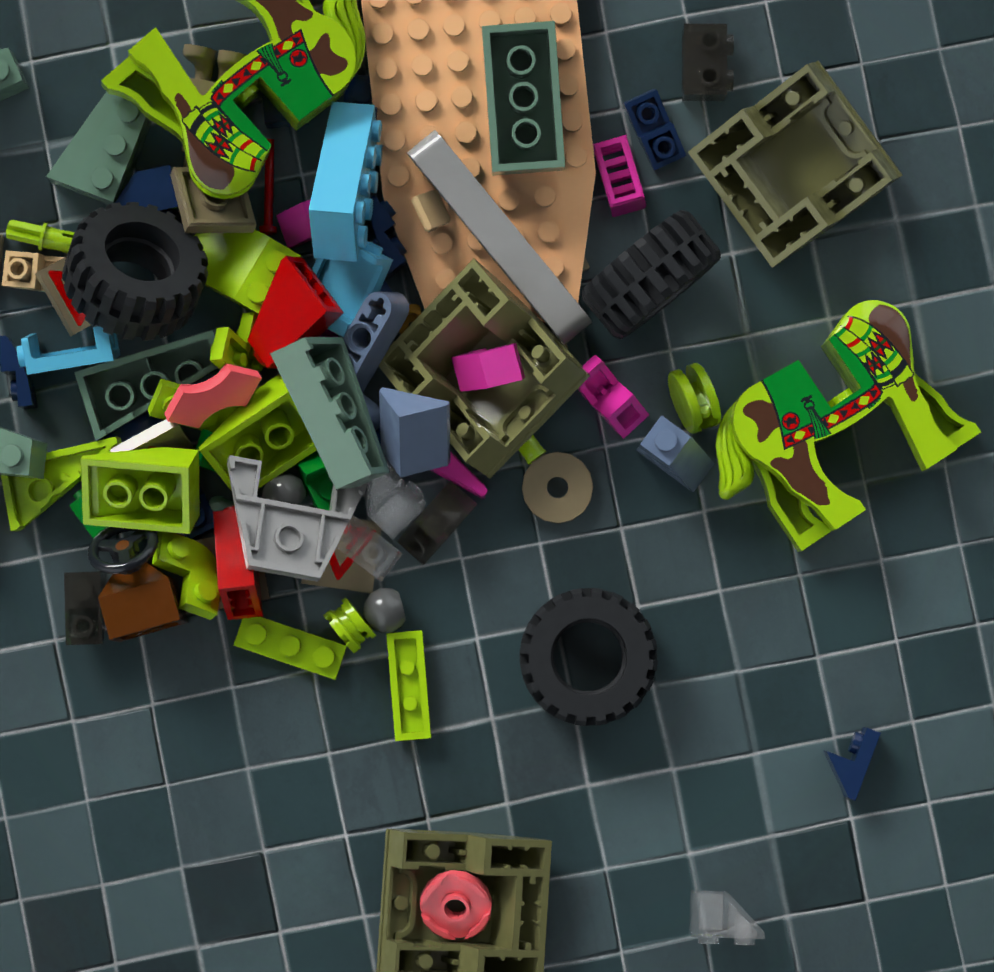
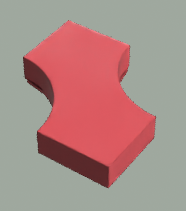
(226, 389)

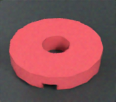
(461, 887)

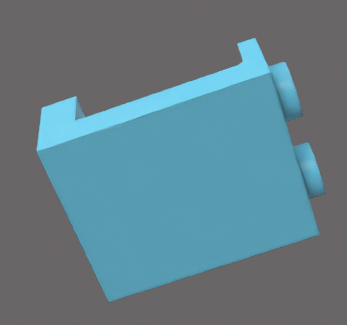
(352, 281)
(36, 362)

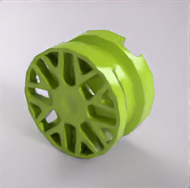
(349, 625)

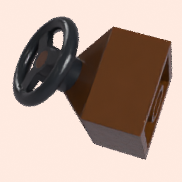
(137, 594)

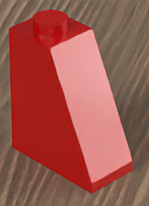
(292, 309)
(236, 584)

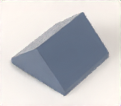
(414, 431)

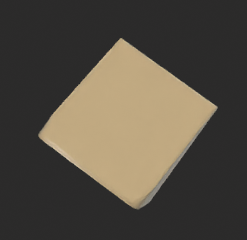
(431, 210)

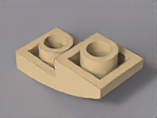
(21, 268)

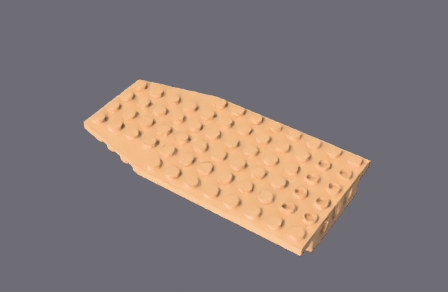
(432, 78)

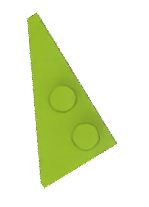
(32, 496)

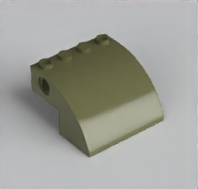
(795, 163)
(477, 315)
(517, 880)

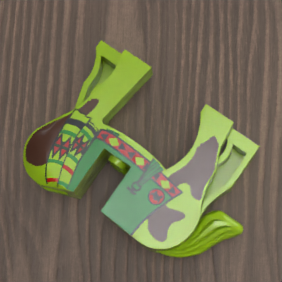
(298, 71)
(785, 414)

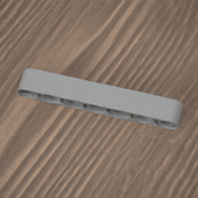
(499, 237)

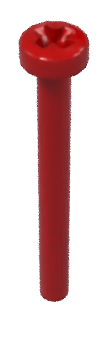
(268, 228)

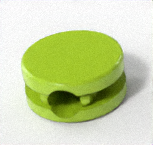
(694, 398)

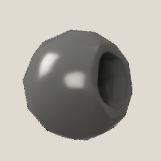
(285, 488)
(384, 610)

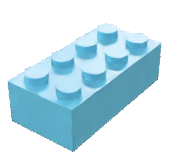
(345, 182)

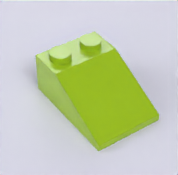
(242, 265)
(262, 431)
(142, 489)

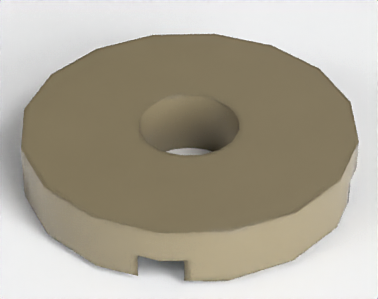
(557, 466)

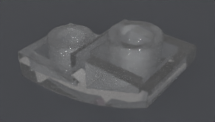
(368, 549)

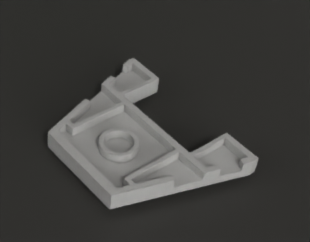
(284, 535)

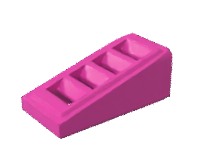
(626, 203)
(462, 477)

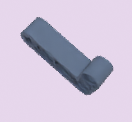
(383, 317)

